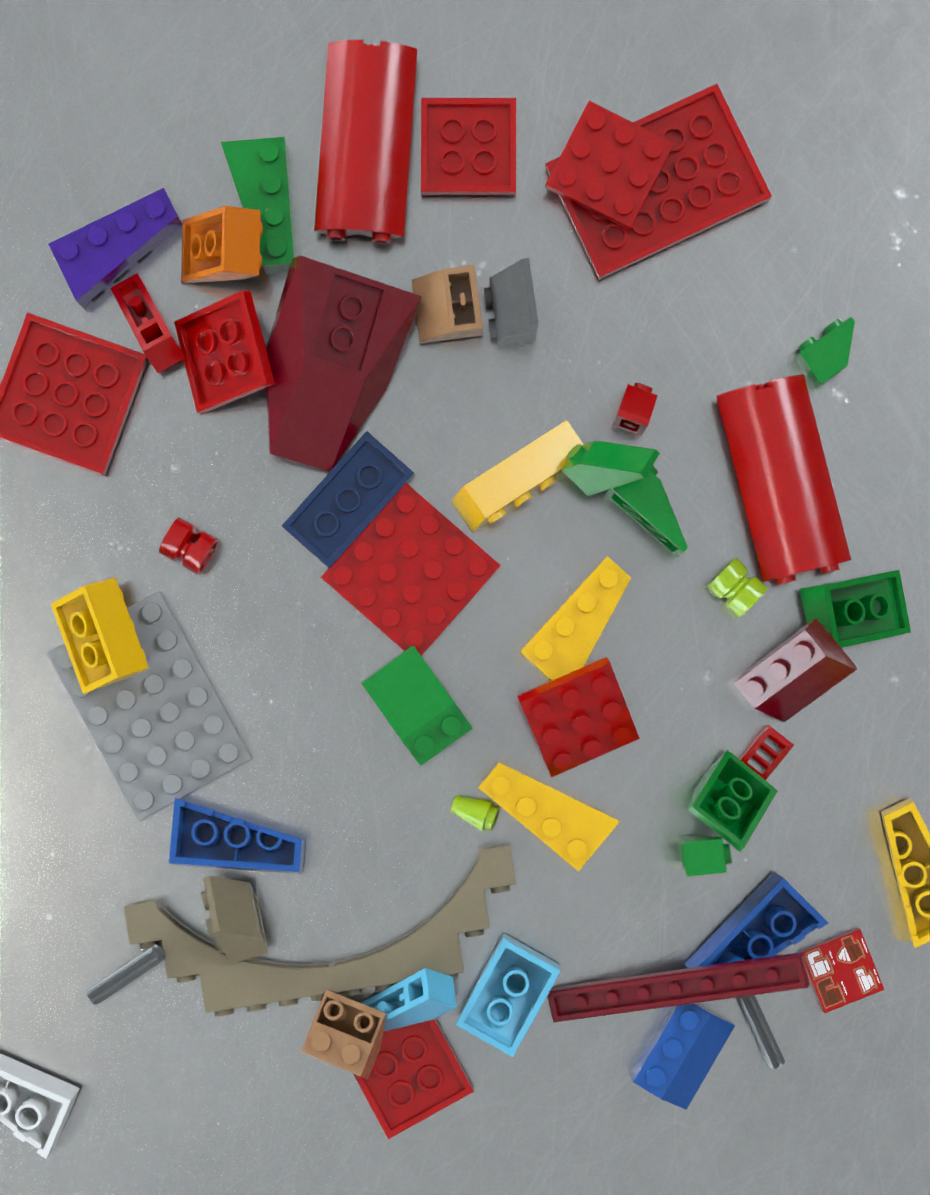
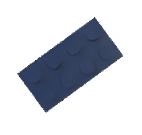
(348, 499)

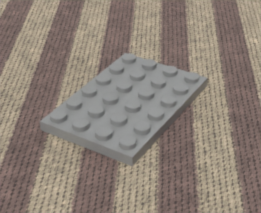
(162, 726)

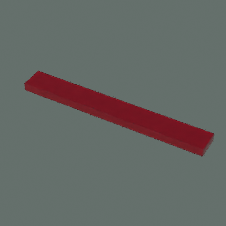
(679, 987)

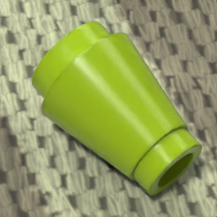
(475, 811)

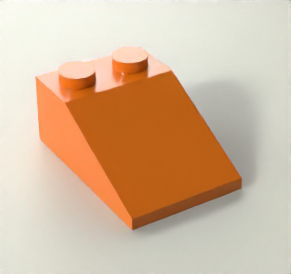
(221, 245)

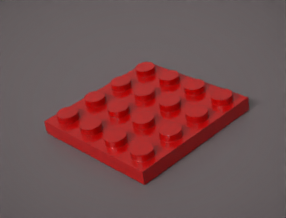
(68, 393)
(411, 571)

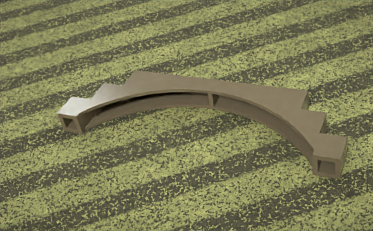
(259, 982)

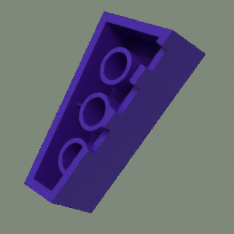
(114, 243)

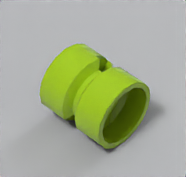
(737, 587)

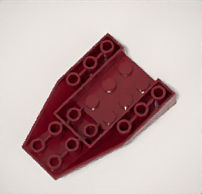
(330, 358)

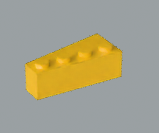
(515, 478)
(577, 625)
(555, 818)
(910, 856)

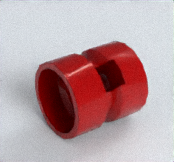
(189, 546)

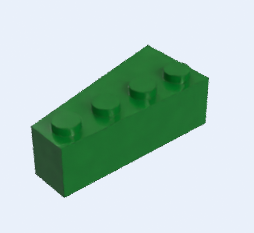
(264, 184)

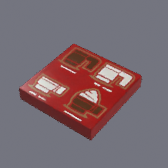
(842, 970)

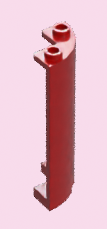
(365, 140)
(784, 478)

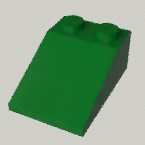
(650, 507)
(859, 608)
(416, 705)
(731, 799)

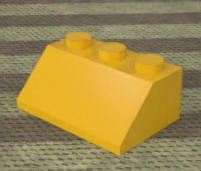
(99, 635)

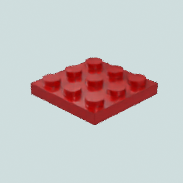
(468, 146)
(609, 165)
(224, 351)
(578, 717)
(413, 1077)

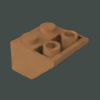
(448, 305)
(346, 1034)

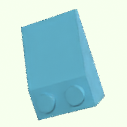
(508, 995)

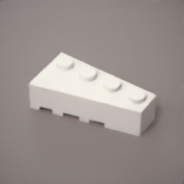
(34, 1104)

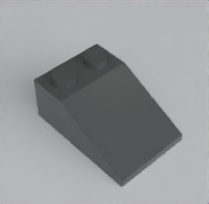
(512, 304)

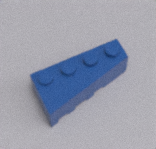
(226, 842)
(761, 926)

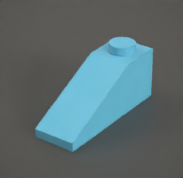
(415, 999)

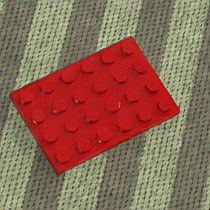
(699, 186)

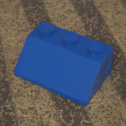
(681, 1053)

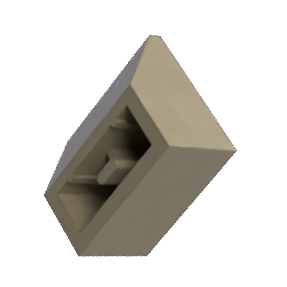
(234, 918)

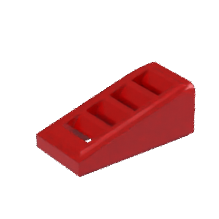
(784, 744)

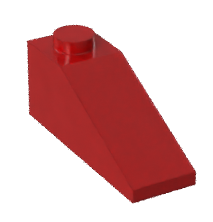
(147, 323)

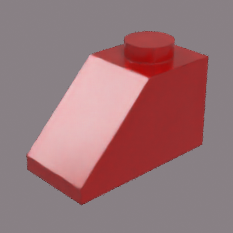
(635, 408)

